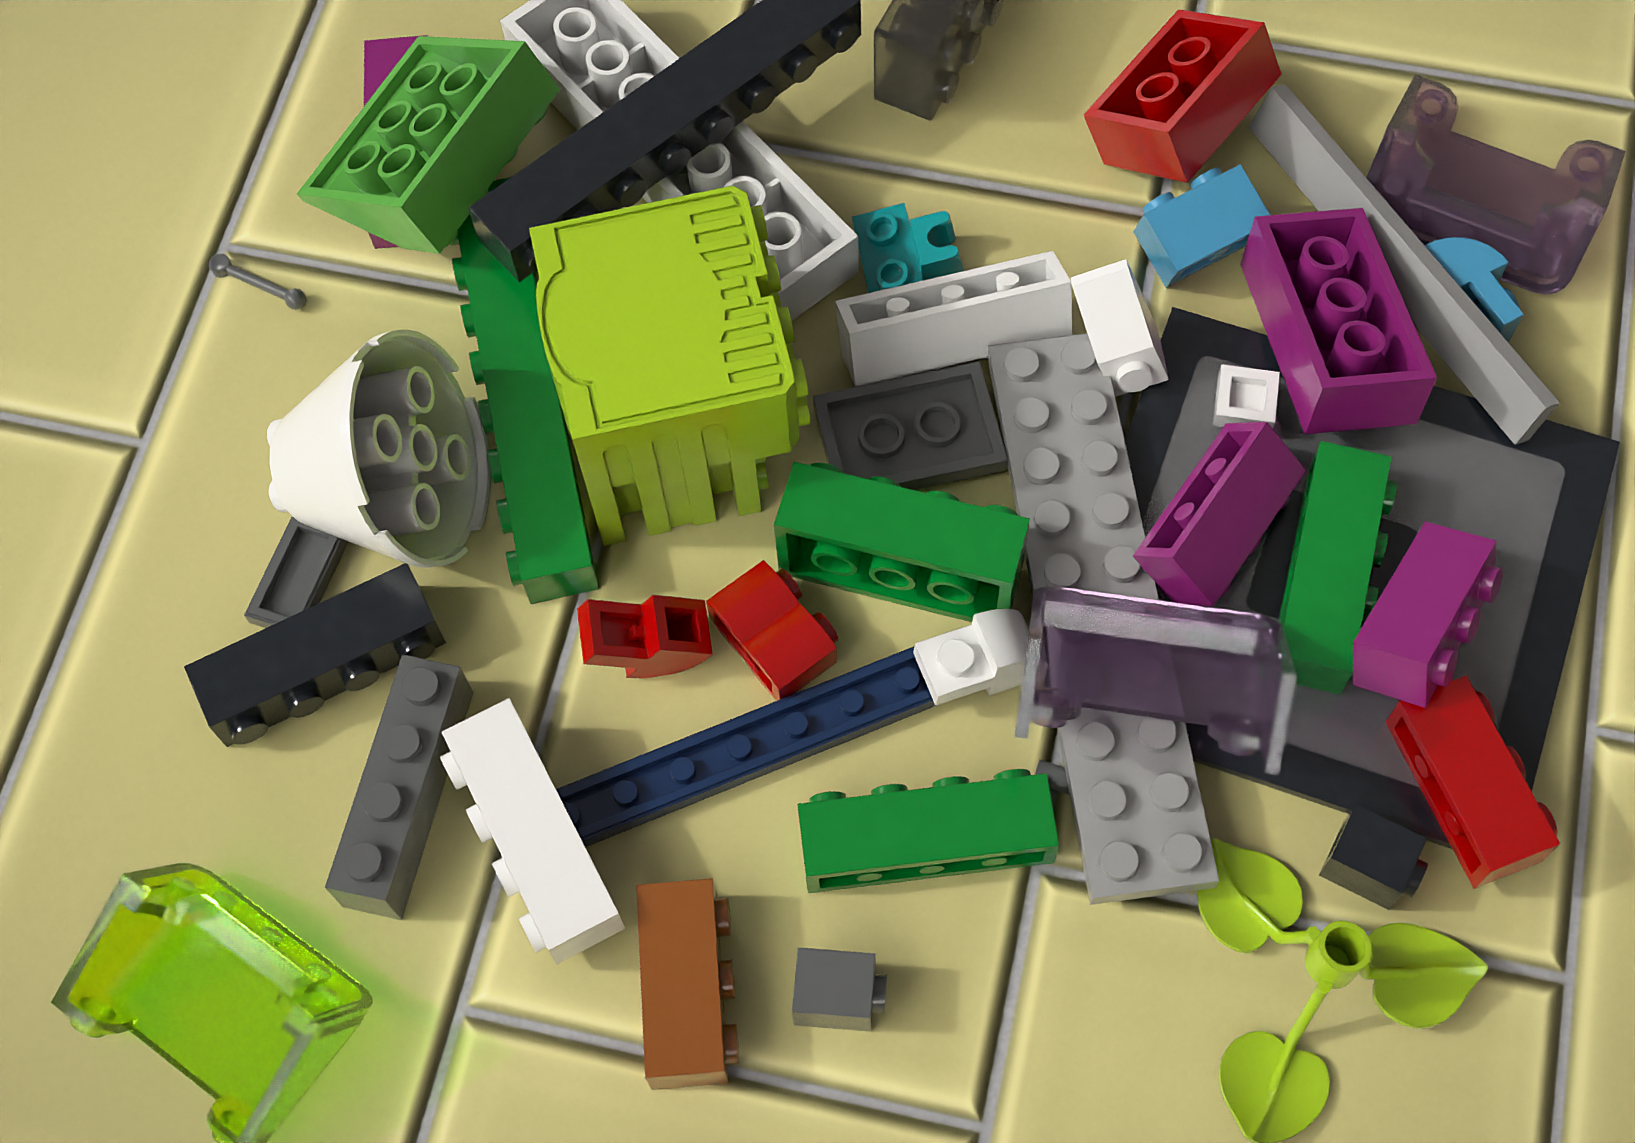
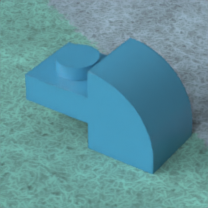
(1478, 272)

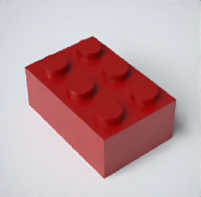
(1183, 94)

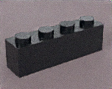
(314, 656)

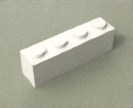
(953, 318)
(532, 832)

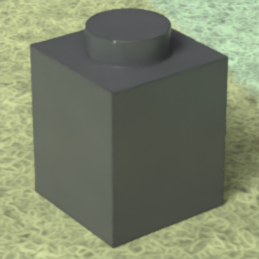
(837, 989)

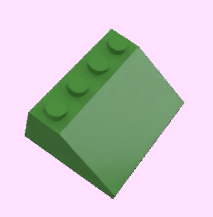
(432, 139)

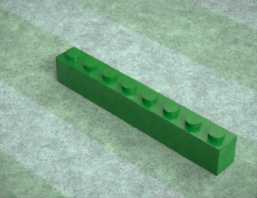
(528, 425)

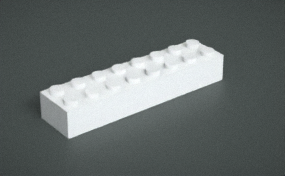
(604, 53)

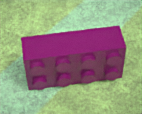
(1336, 321)

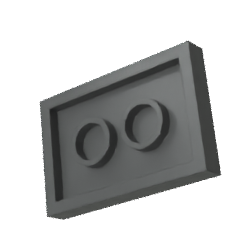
(914, 428)

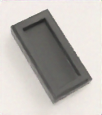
(295, 574)

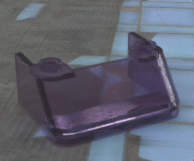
(1158, 664)

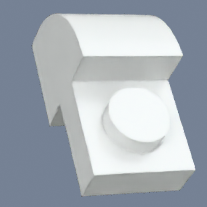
(975, 657)

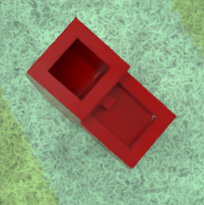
(645, 638)

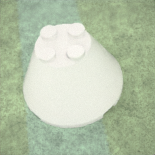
(386, 453)

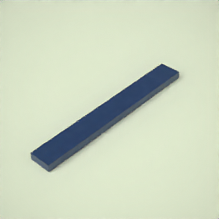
(746, 747)

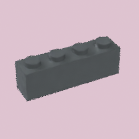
(399, 789)

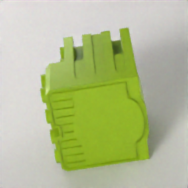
(670, 355)

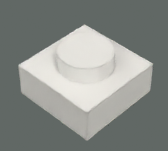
(1245, 396)

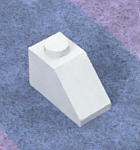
(1120, 327)

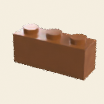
(685, 984)

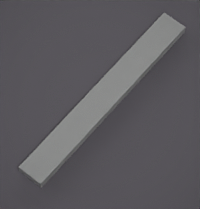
(1432, 297)

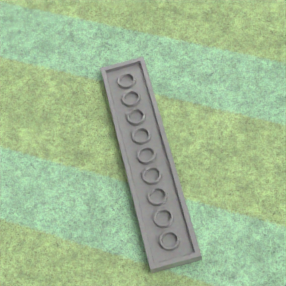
(1072, 476)

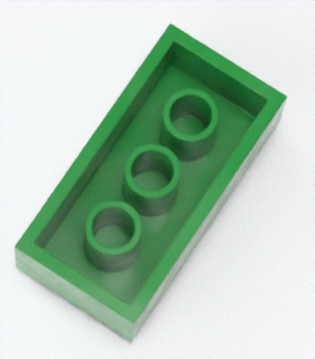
(899, 542)

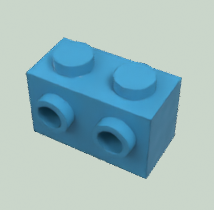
(1199, 225)

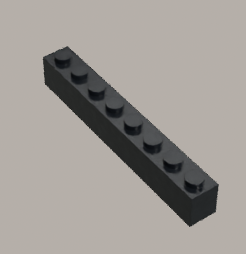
(665, 122)

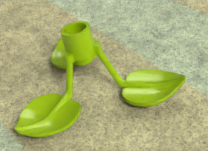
(1414, 970)

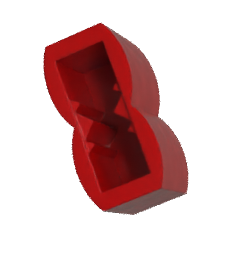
(773, 630)

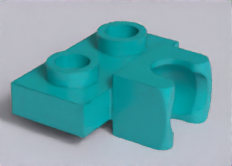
(904, 253)

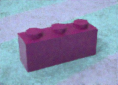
(1220, 513)
(1426, 614)

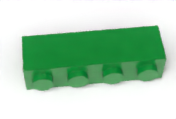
(1333, 561)
(927, 831)

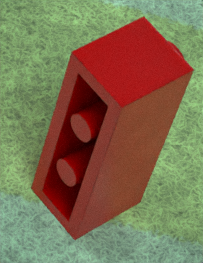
(1473, 783)

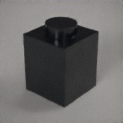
(1375, 858)

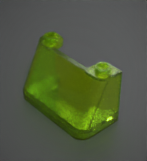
(214, 994)

